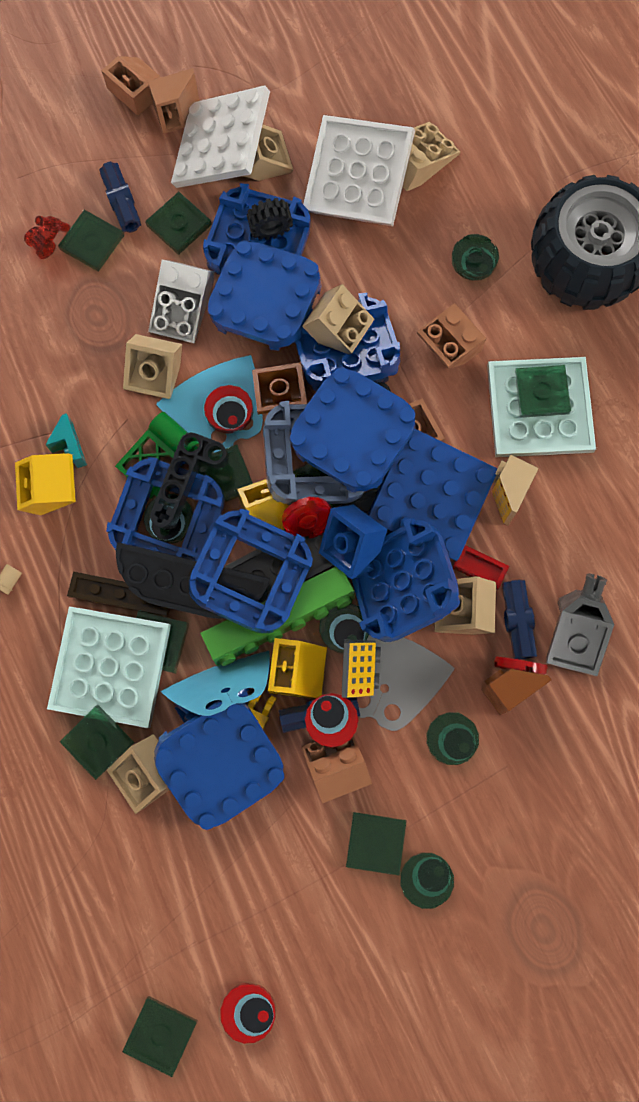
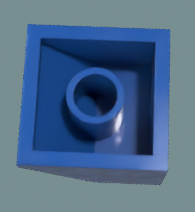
(351, 539)

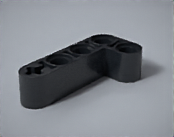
(184, 482)

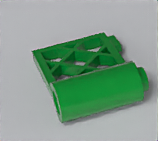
(165, 434)

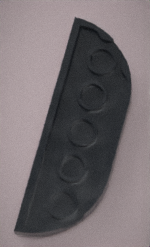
(165, 579)

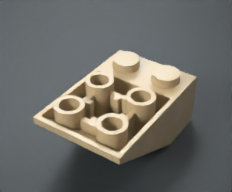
(427, 155)

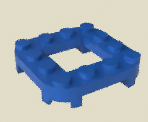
(134, 500)
(264, 537)

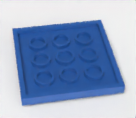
(434, 486)

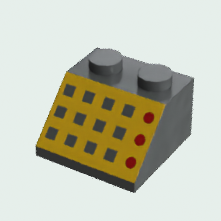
(359, 668)

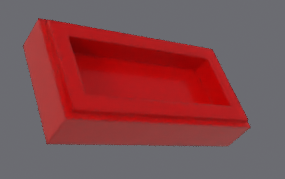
(480, 565)

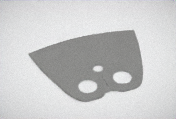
(412, 678)

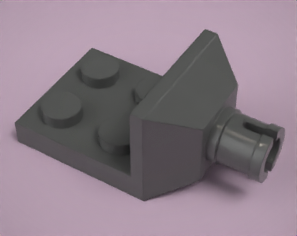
(582, 629)

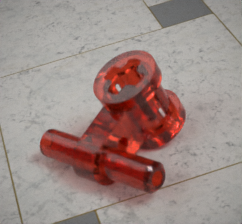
(42, 237)

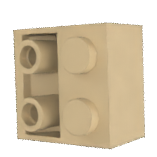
(338, 320)

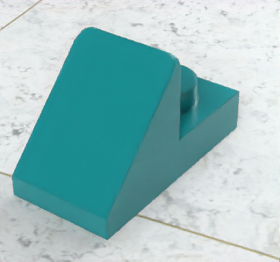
(66, 438)

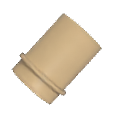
(8, 578)

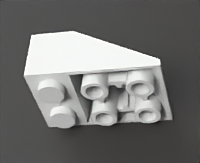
(180, 300)

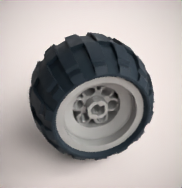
(595, 217)

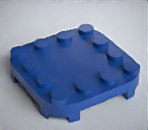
(232, 226)
(264, 294)
(374, 356)
(353, 430)
(406, 583)
(218, 764)

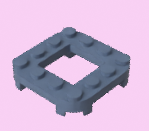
(279, 467)

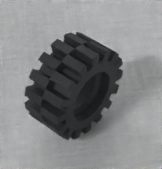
(269, 219)

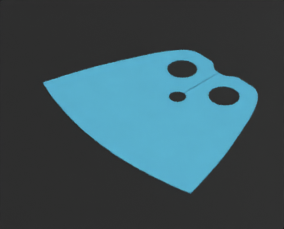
(189, 398)
(206, 686)

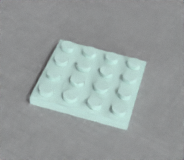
(540, 434)
(109, 664)

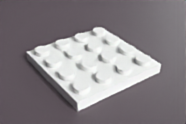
(221, 137)
(358, 169)

